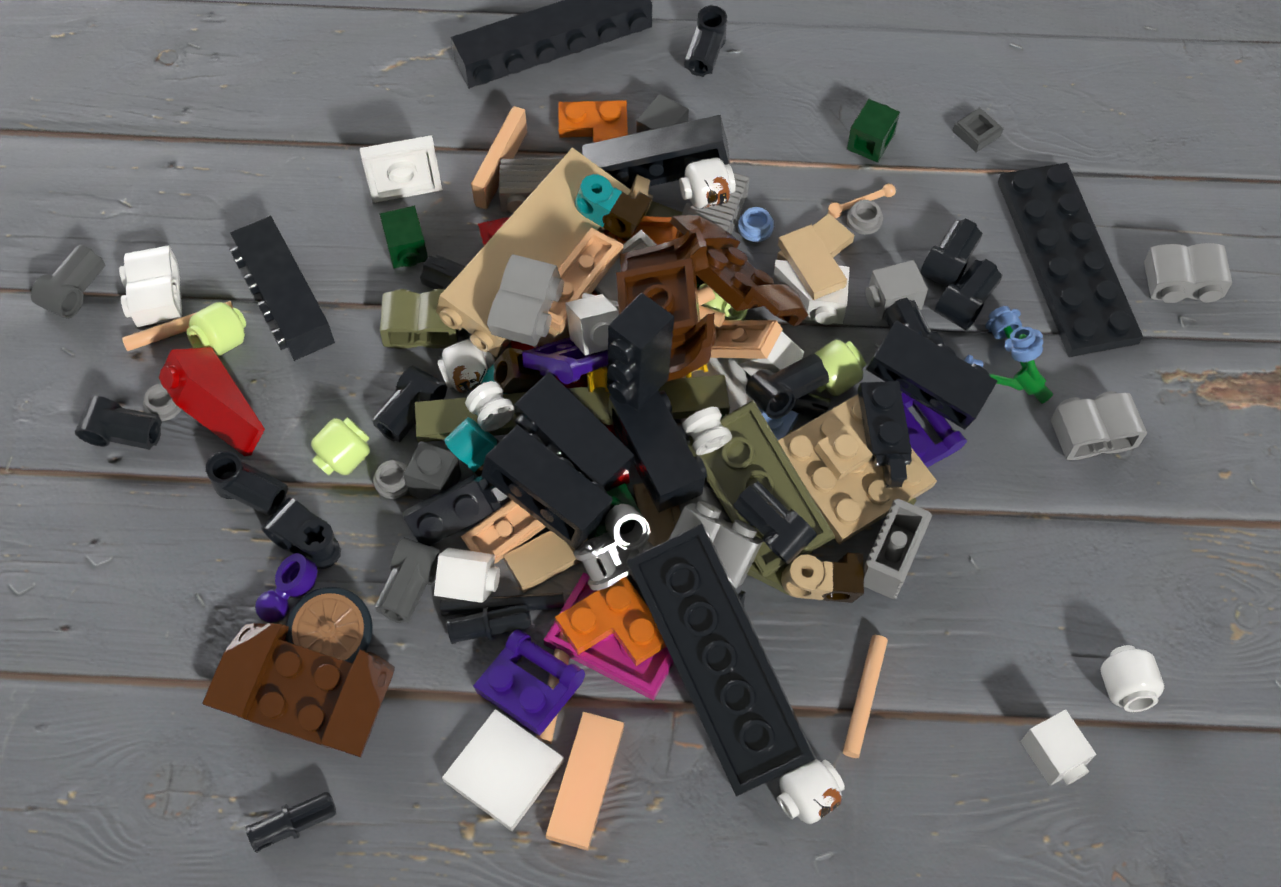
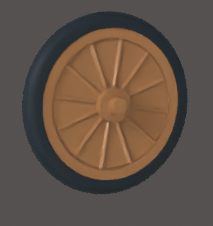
(331, 623)

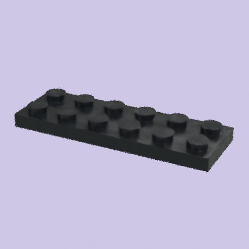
(1069, 260)
(721, 660)

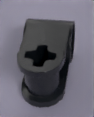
(303, 533)

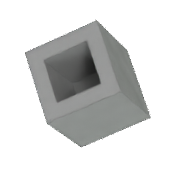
(893, 284)

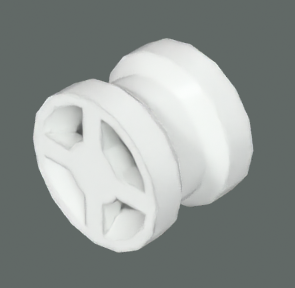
(490, 406)
(707, 430)

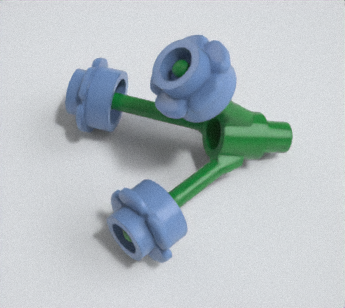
(1024, 346)

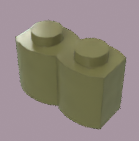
(412, 321)

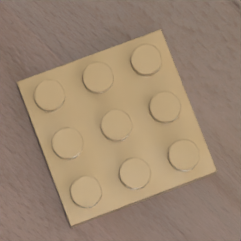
(859, 496)

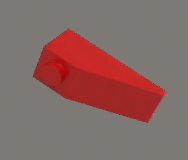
(210, 396)

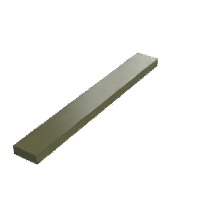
(687, 396)

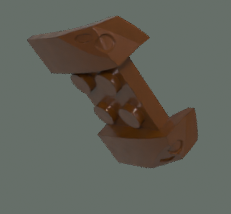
(669, 278)
(736, 278)
(300, 688)

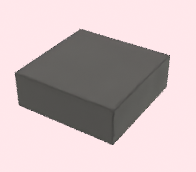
(977, 129)

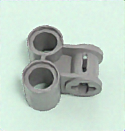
(614, 548)

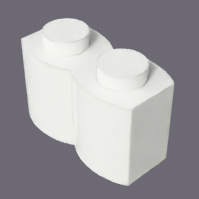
(151, 286)

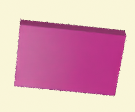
(610, 657)

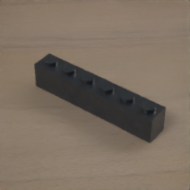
(545, 36)

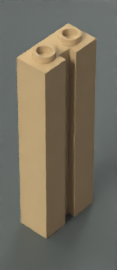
(541, 229)

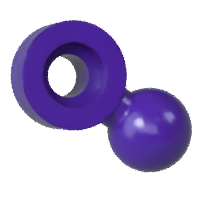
(293, 578)

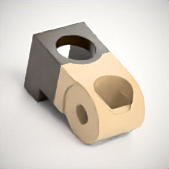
(827, 581)

